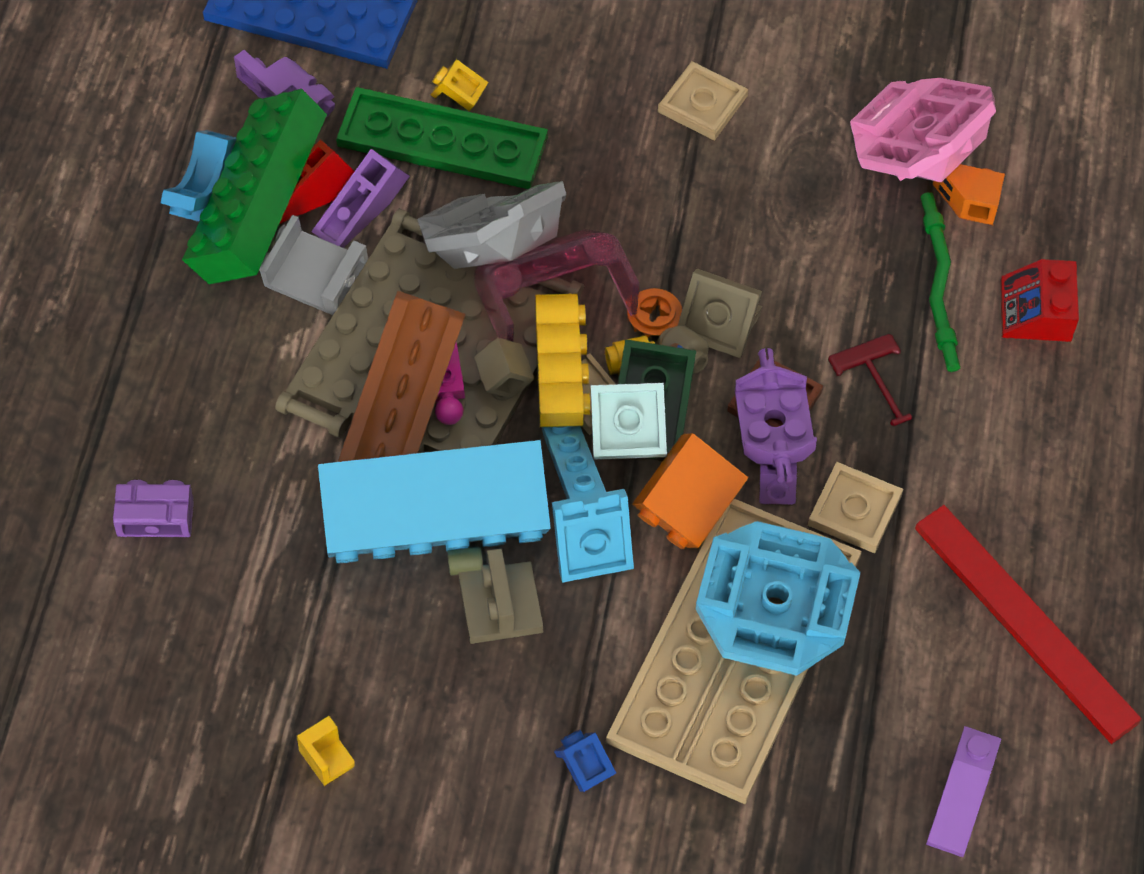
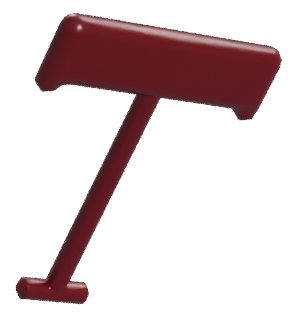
(865, 354)

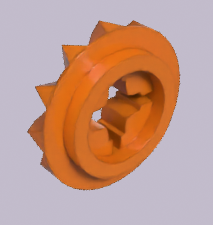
(669, 309)

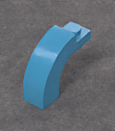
(203, 171)

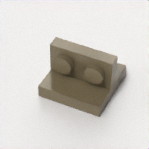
(721, 311)
(500, 600)

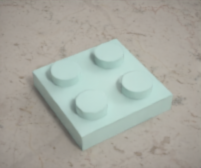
(628, 421)

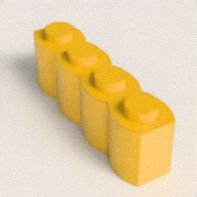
(559, 360)

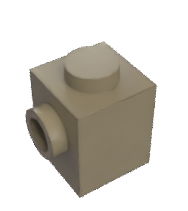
(503, 367)

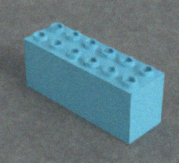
(434, 500)

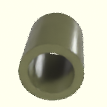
(464, 560)

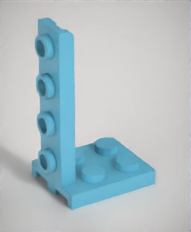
(590, 523)

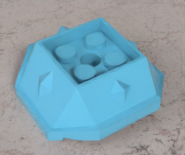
(784, 564)

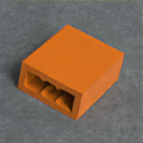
(689, 492)

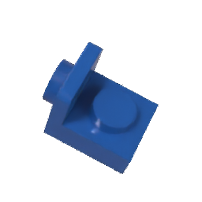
(585, 759)

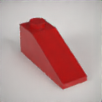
(319, 181)

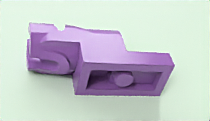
(280, 77)

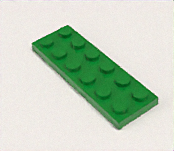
(443, 138)

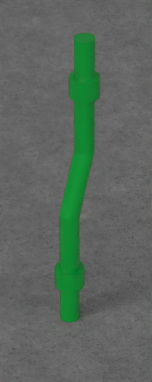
(945, 336)

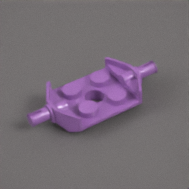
(779, 395)

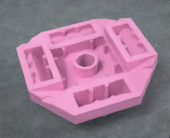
(922, 127)

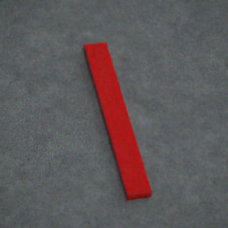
(1028, 624)

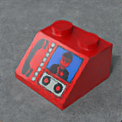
(1040, 301)

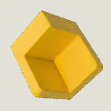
(325, 751)

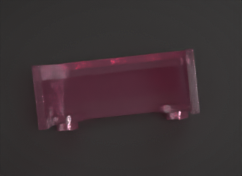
(550, 261)

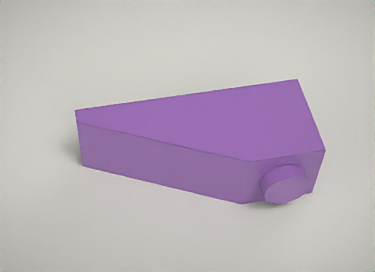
(361, 199)
(963, 791)

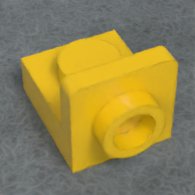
(459, 84)

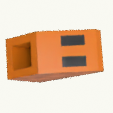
(972, 192)

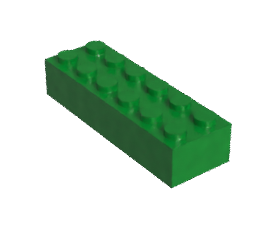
(254, 187)

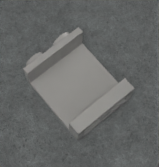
(311, 267)

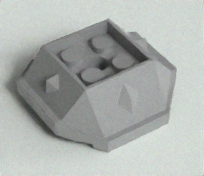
(493, 228)

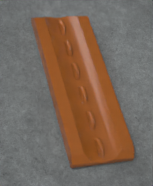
(403, 379)

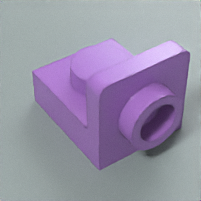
(773, 492)

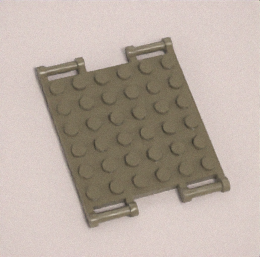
(346, 348)

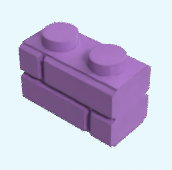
(153, 509)

